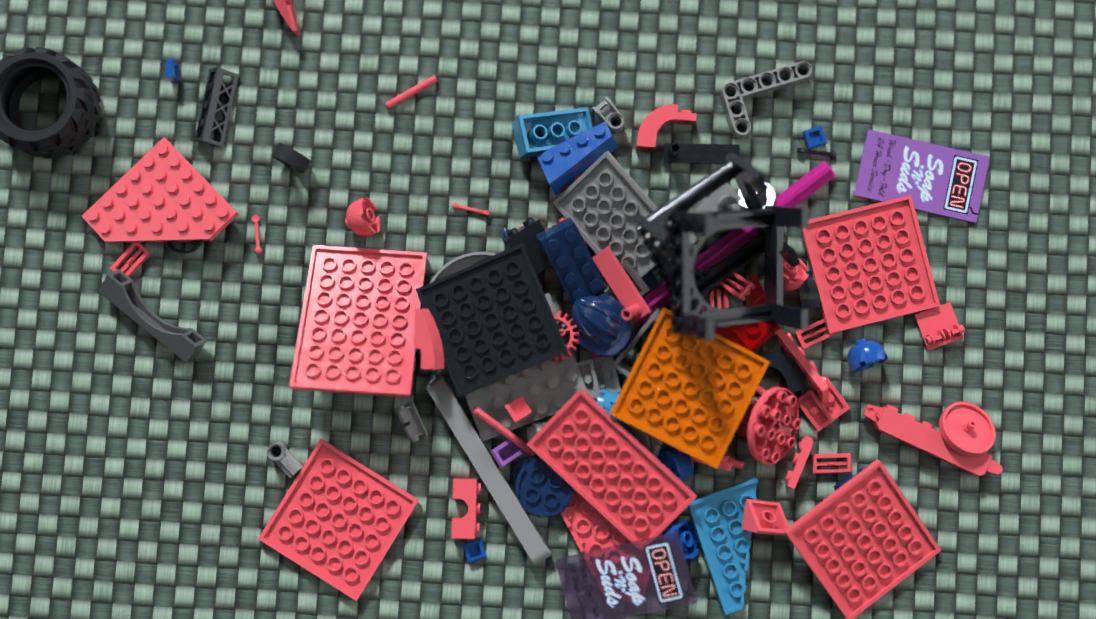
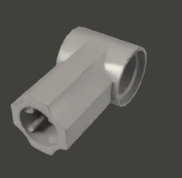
(286, 460)

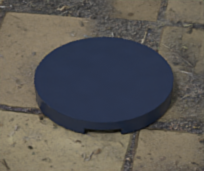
(542, 489)

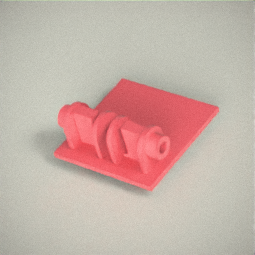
(939, 326)

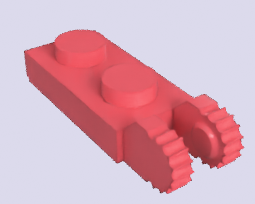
(799, 461)

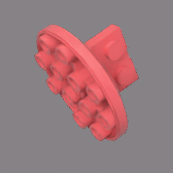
(769, 425)

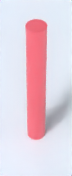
(412, 91)

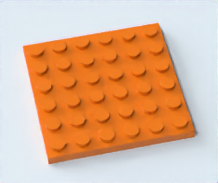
(689, 390)

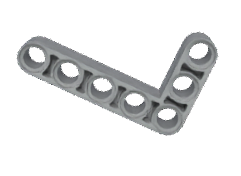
(758, 88)

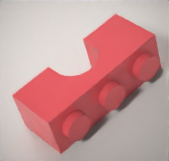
(466, 526)

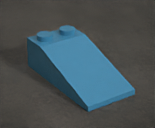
(545, 130)

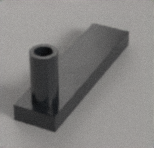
(698, 153)

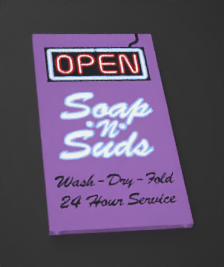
(936, 176)

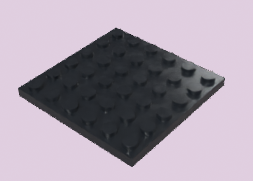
(492, 320)

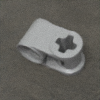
(608, 112)

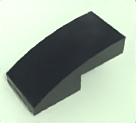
(809, 293)

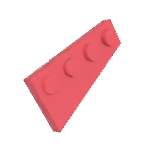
(809, 368)

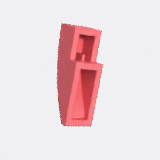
(428, 340)

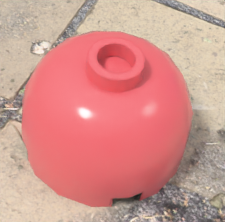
(361, 217)
(793, 276)

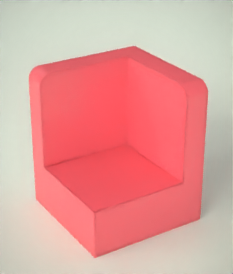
(518, 409)

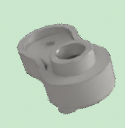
(728, 203)

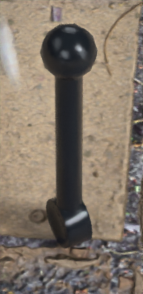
(831, 154)

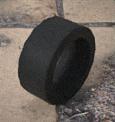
(291, 158)

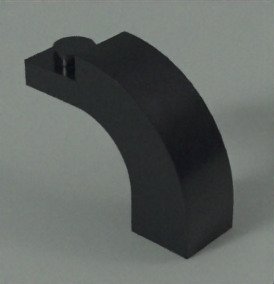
(789, 371)

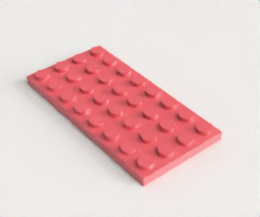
(611, 468)

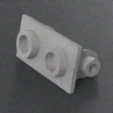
(409, 414)

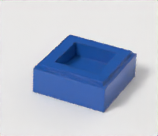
(172, 70)
(814, 137)
(474, 550)

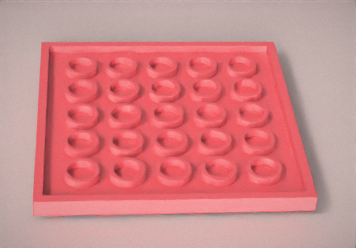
(869, 264)
(338, 519)
(862, 540)

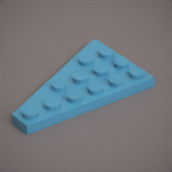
(723, 541)

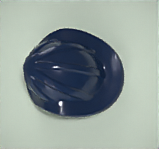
(601, 325)

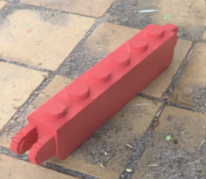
(927, 439)

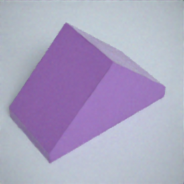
(506, 452)

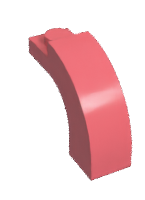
(656, 120)

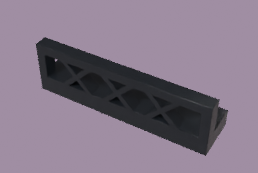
(209, 106)

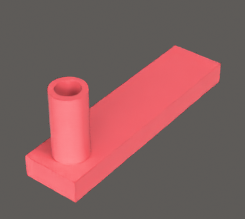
(621, 285)

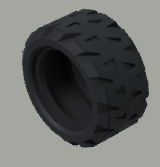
(81, 109)

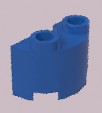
(676, 462)

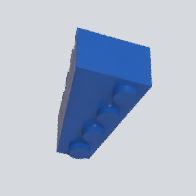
(575, 155)

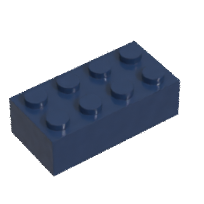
(571, 260)

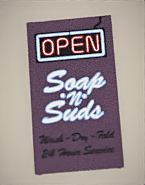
(627, 579)

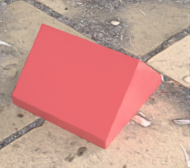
(764, 517)

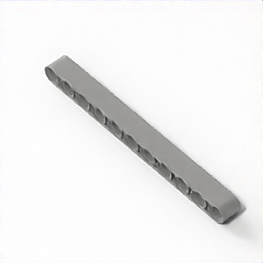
(488, 469)

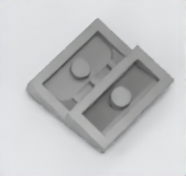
(600, 374)

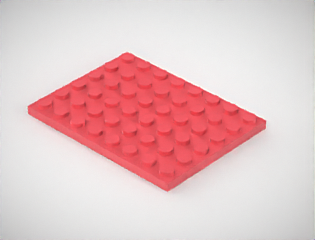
(359, 321)

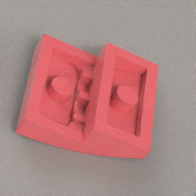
(825, 413)

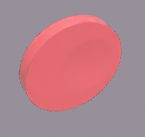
(967, 429)

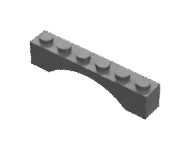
(123, 293)

